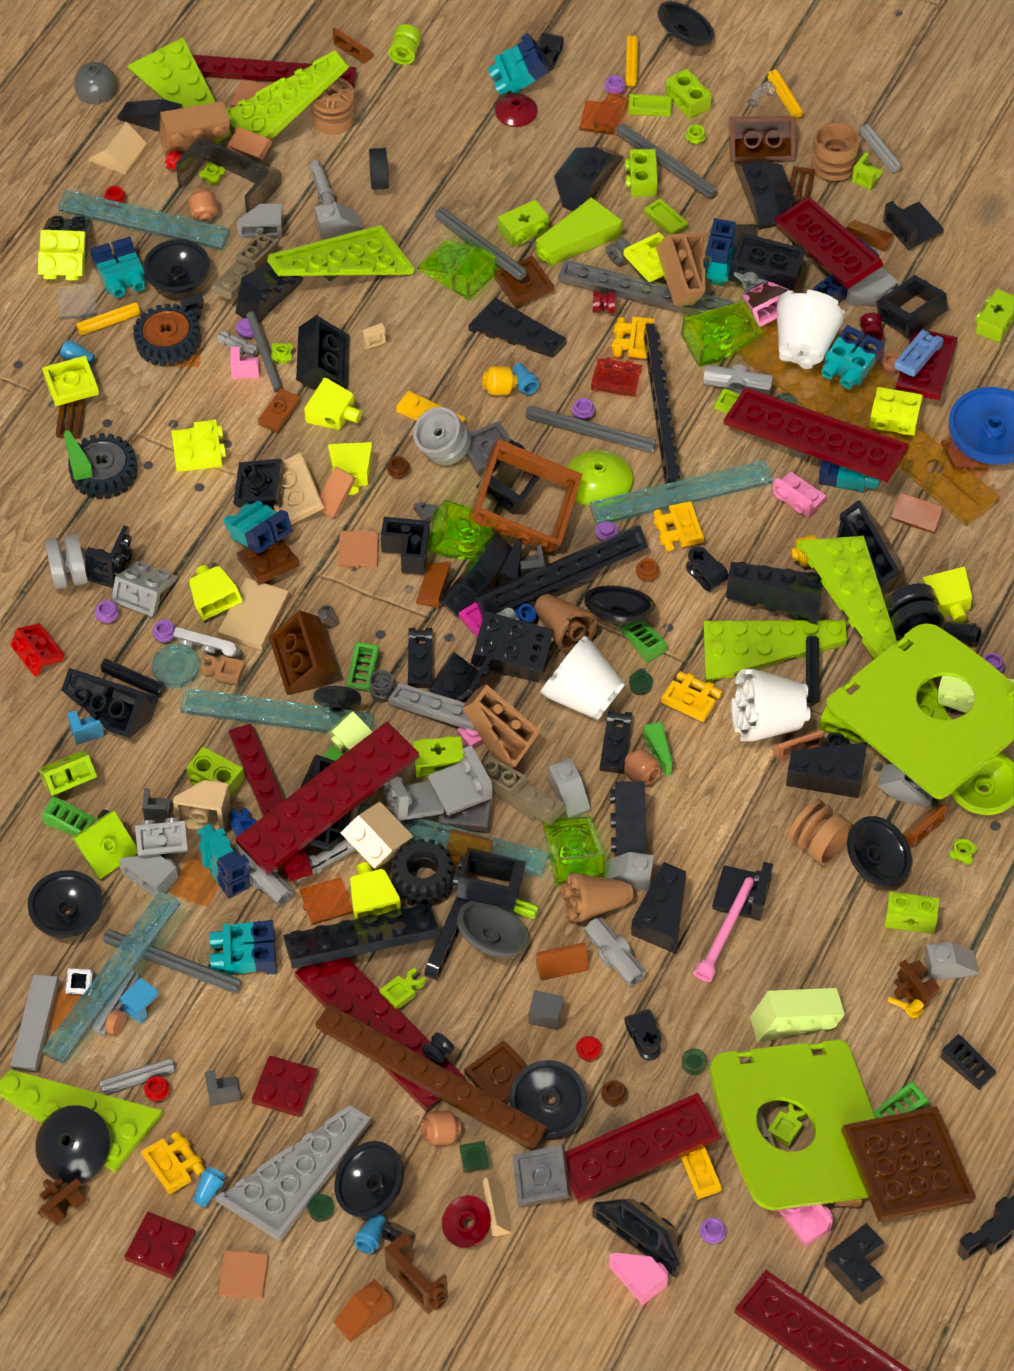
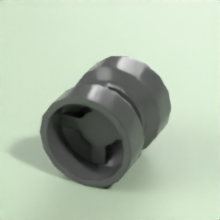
(381, 686)

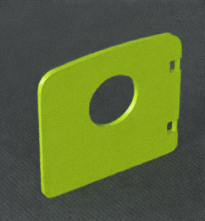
(928, 750)
(825, 1089)

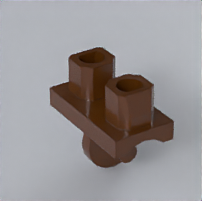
(911, 986)
(52, 1209)

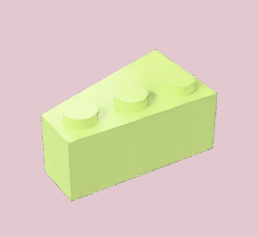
(348, 732)
(796, 1013)

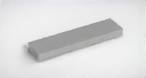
(430, 705)
(35, 1023)

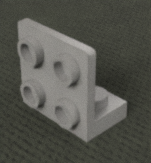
(141, 587)
(462, 783)
(411, 800)
(161, 837)

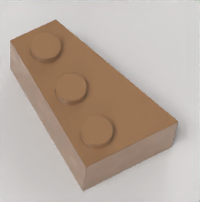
(184, 126)
(683, 266)
(500, 725)

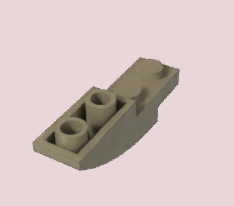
(247, 260)
(520, 794)

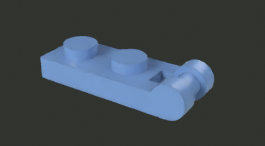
(918, 353)

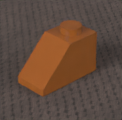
(364, 1310)

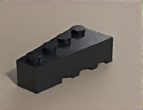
(776, 589)

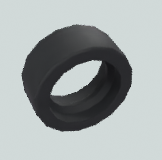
(378, 168)

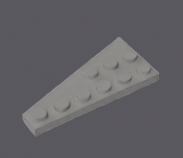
(288, 1181)

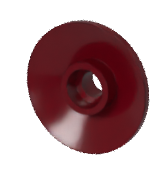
(516, 110)
(456, 1219)

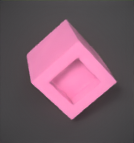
(243, 366)

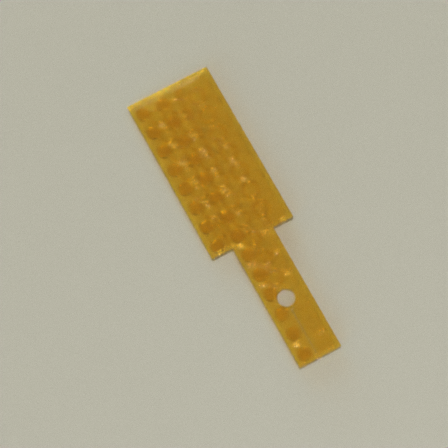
(855, 407)

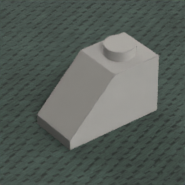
(262, 219)
(336, 220)
(871, 289)
(568, 788)
(902, 788)
(632, 869)
(150, 872)
(949, 961)

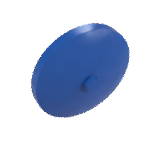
(984, 425)

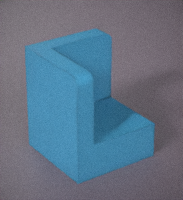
(84, 729)
(137, 999)

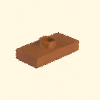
(279, 410)

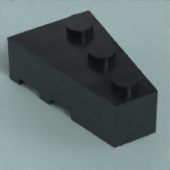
(263, 291)
(828, 769)
(628, 817)
(661, 909)

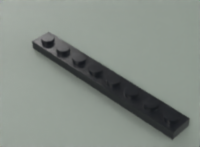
(660, 397)
(562, 571)

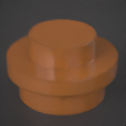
(647, 569)

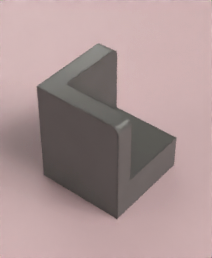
(531, 563)
(155, 808)
(545, 1009)
(222, 1090)

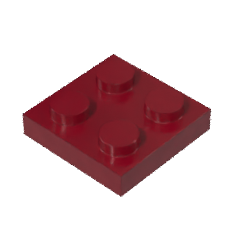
(284, 1086)
(160, 1245)

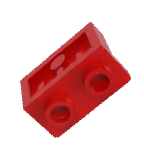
(36, 648)

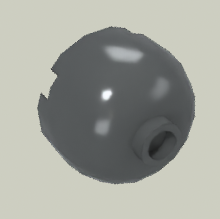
(95, 83)

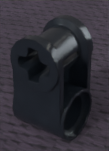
(551, 48)
(705, 568)
(644, 1034)

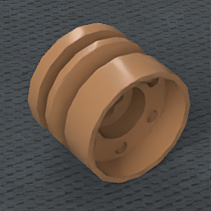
(334, 108)
(835, 151)
(820, 831)

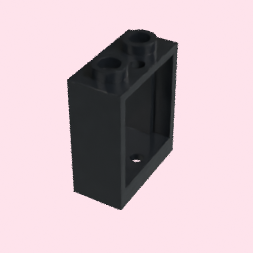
(910, 323)
(504, 495)
(492, 866)

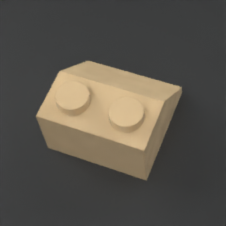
(204, 805)
(377, 835)

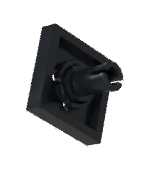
(254, 478)

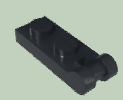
(420, 658)
(615, 742)

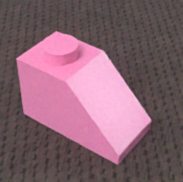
(639, 1274)

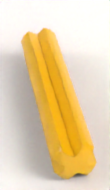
(631, 61)
(785, 94)
(108, 318)

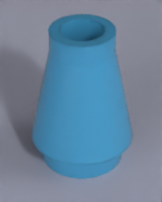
(73, 350)
(526, 380)
(208, 1185)
(369, 1235)

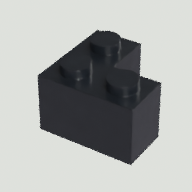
(410, 539)
(851, 1262)

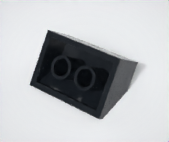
(322, 353)

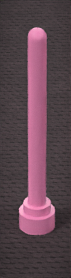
(706, 969)

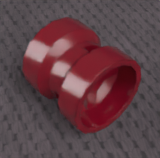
(604, 302)
(871, 325)

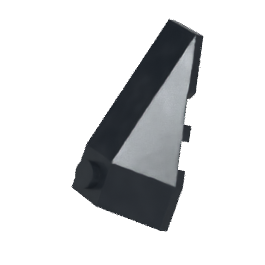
(115, 705)

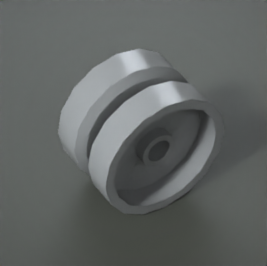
(442, 436)
(66, 561)

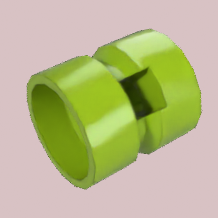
(404, 44)

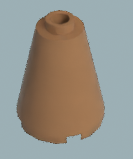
(566, 620)

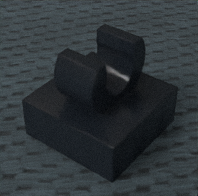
(193, 303)

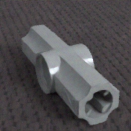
(737, 378)
(271, 885)
(615, 952)

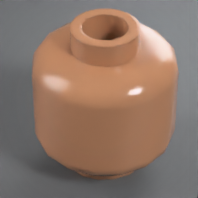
(203, 205)
(642, 766)
(440, 1128)

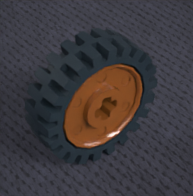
(167, 335)

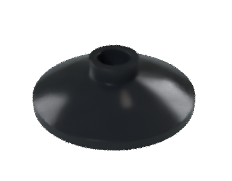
(337, 698)

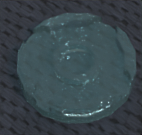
(175, 666)

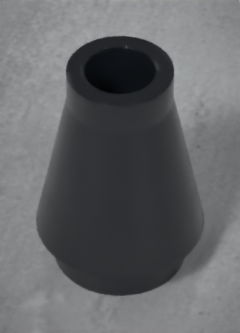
(965, 632)

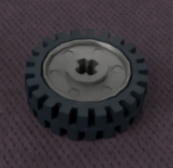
(112, 466)

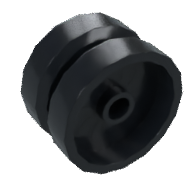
(912, 607)

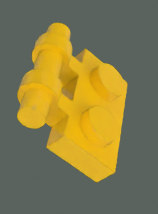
(636, 342)
(685, 524)
(688, 700)
(167, 1167)

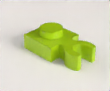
(401, 991)
(787, 1126)

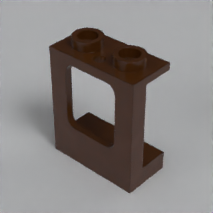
(398, 1259)

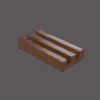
(798, 198)
(80, 404)

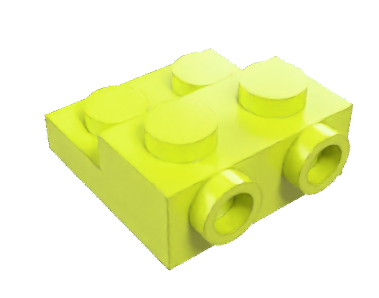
(62, 254)
(645, 257)
(70, 380)
(895, 411)
(198, 446)

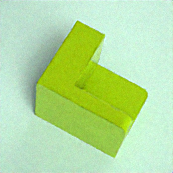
(865, 174)

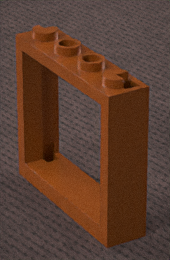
(538, 466)

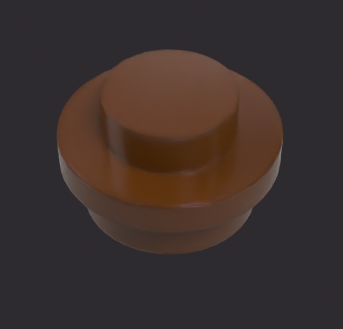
(398, 467)
(613, 1093)

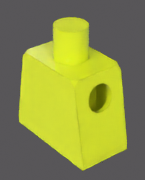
(331, 406)
(354, 459)
(213, 591)
(952, 592)
(372, 892)

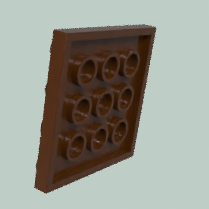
(907, 1163)

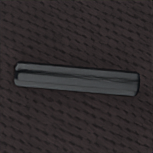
(812, 669)
(133, 677)

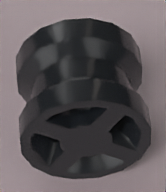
(437, 1048)

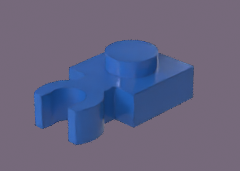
(240, 821)

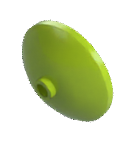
(612, 480)
(996, 779)

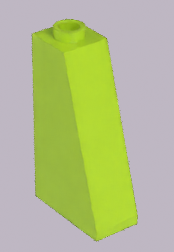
(578, 232)

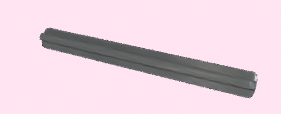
(667, 161)
(475, 239)
(591, 429)
(180, 964)

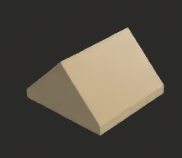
(119, 149)

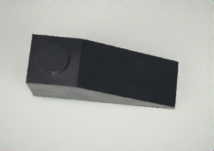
(146, 112)

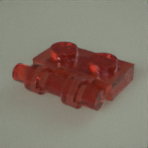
(616, 381)

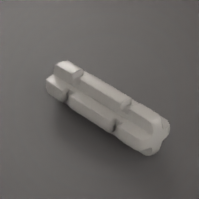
(234, 341)

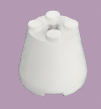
(807, 326)
(584, 681)
(767, 705)

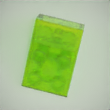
(460, 267)

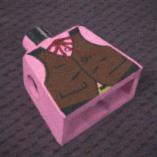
(763, 301)

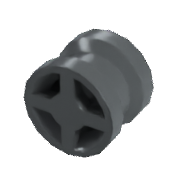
(616, 250)

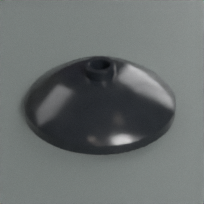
(685, 24)
(176, 266)
(619, 604)
(879, 851)
(65, 892)
(539, 1080)
(88, 1145)
(361, 1173)

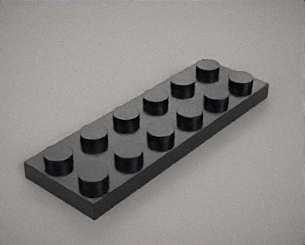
(361, 935)

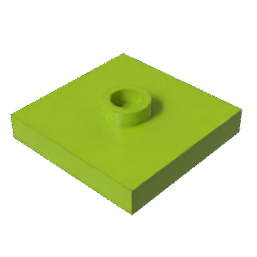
(105, 844)

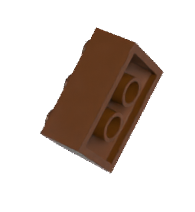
(762, 138)
(303, 653)

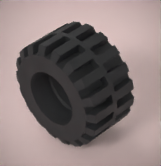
(417, 856)

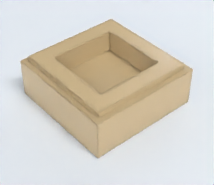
(373, 336)

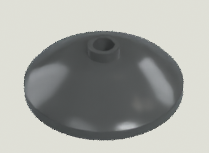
(492, 929)

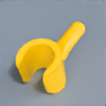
(913, 1009)

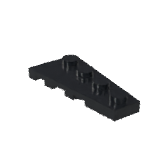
(517, 328)

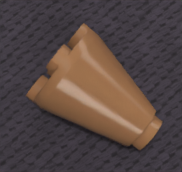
(593, 895)

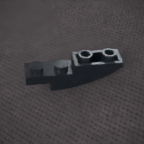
(478, 574)
(993, 1233)

